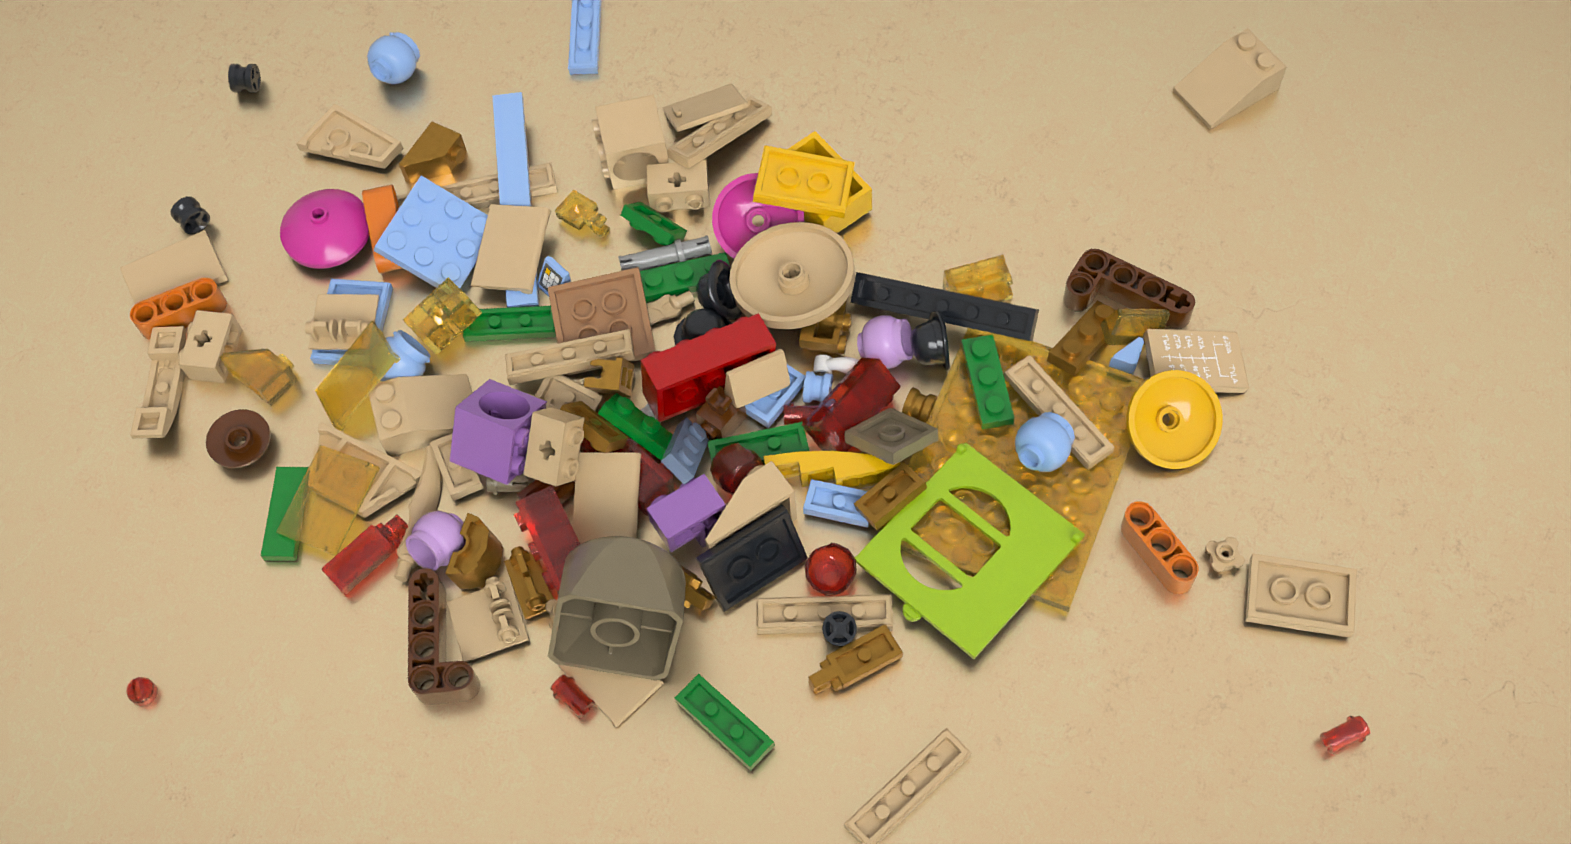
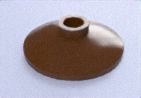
(233, 428)

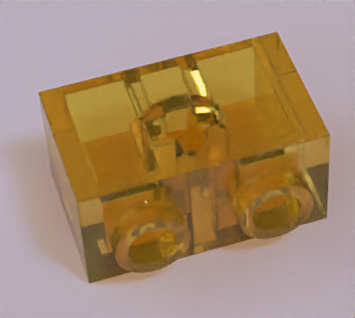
(442, 316)

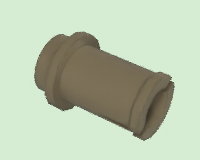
(515, 485)

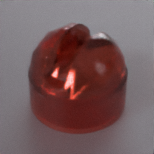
(147, 688)

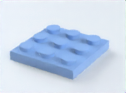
(434, 235)

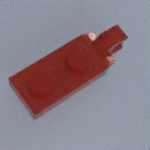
(365, 554)

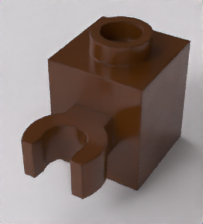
(719, 416)

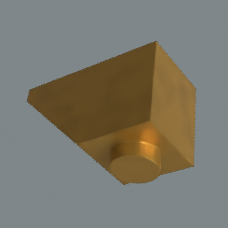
(433, 154)

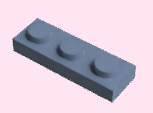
(685, 450)

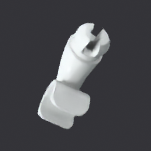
(826, 364)

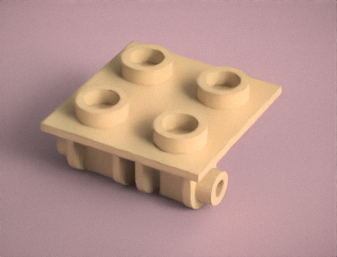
(340, 320)
(487, 620)

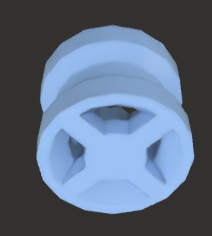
(816, 386)

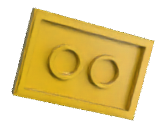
(803, 181)

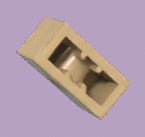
(677, 187)
(207, 339)
(554, 446)

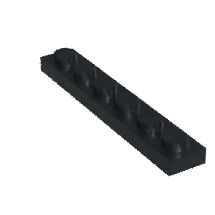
(955, 307)

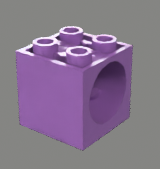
(494, 431)

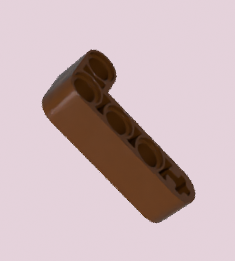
(1129, 294)
(434, 636)

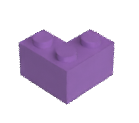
(686, 513)

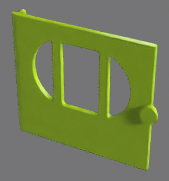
(988, 600)

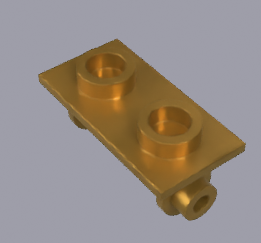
(528, 582)

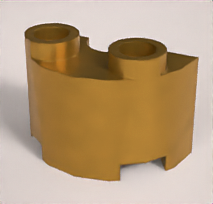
(828, 333)
(478, 558)

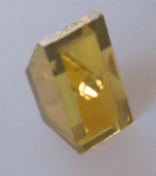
(261, 372)

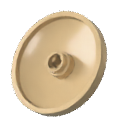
(792, 275)

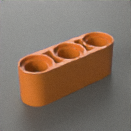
(380, 208)
(177, 306)
(1157, 532)

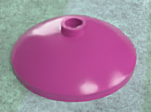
(736, 209)
(328, 239)

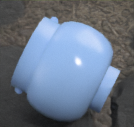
(393, 58)
(412, 356)
(1044, 442)

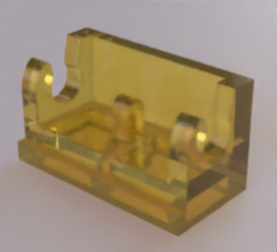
(982, 279)

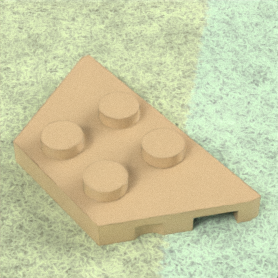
(391, 480)

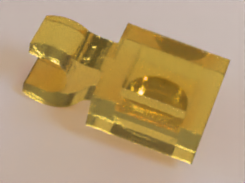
(580, 210)

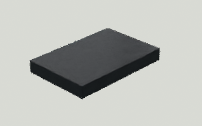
(752, 557)

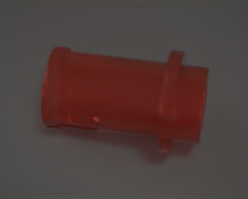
(796, 414)
(572, 695)
(1345, 734)

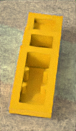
(843, 468)

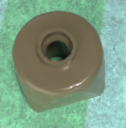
(619, 608)

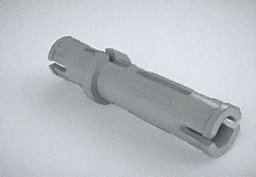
(667, 254)

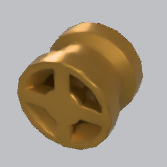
(919, 405)

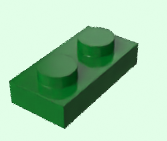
(648, 220)

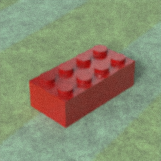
(686, 373)

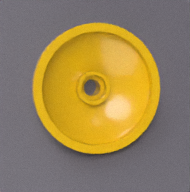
(1193, 421)

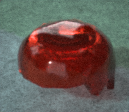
(732, 466)
(830, 569)

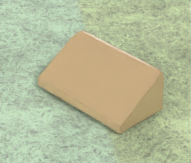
(757, 379)

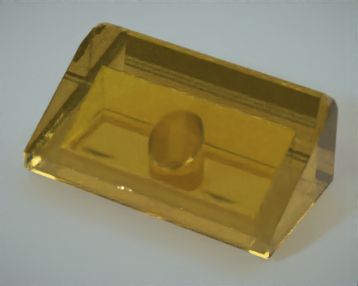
(1129, 324)

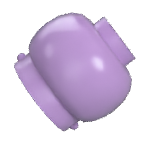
(886, 340)
(435, 539)

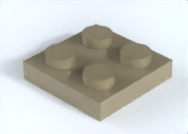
(891, 436)

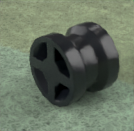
(244, 78)
(190, 215)
(839, 628)

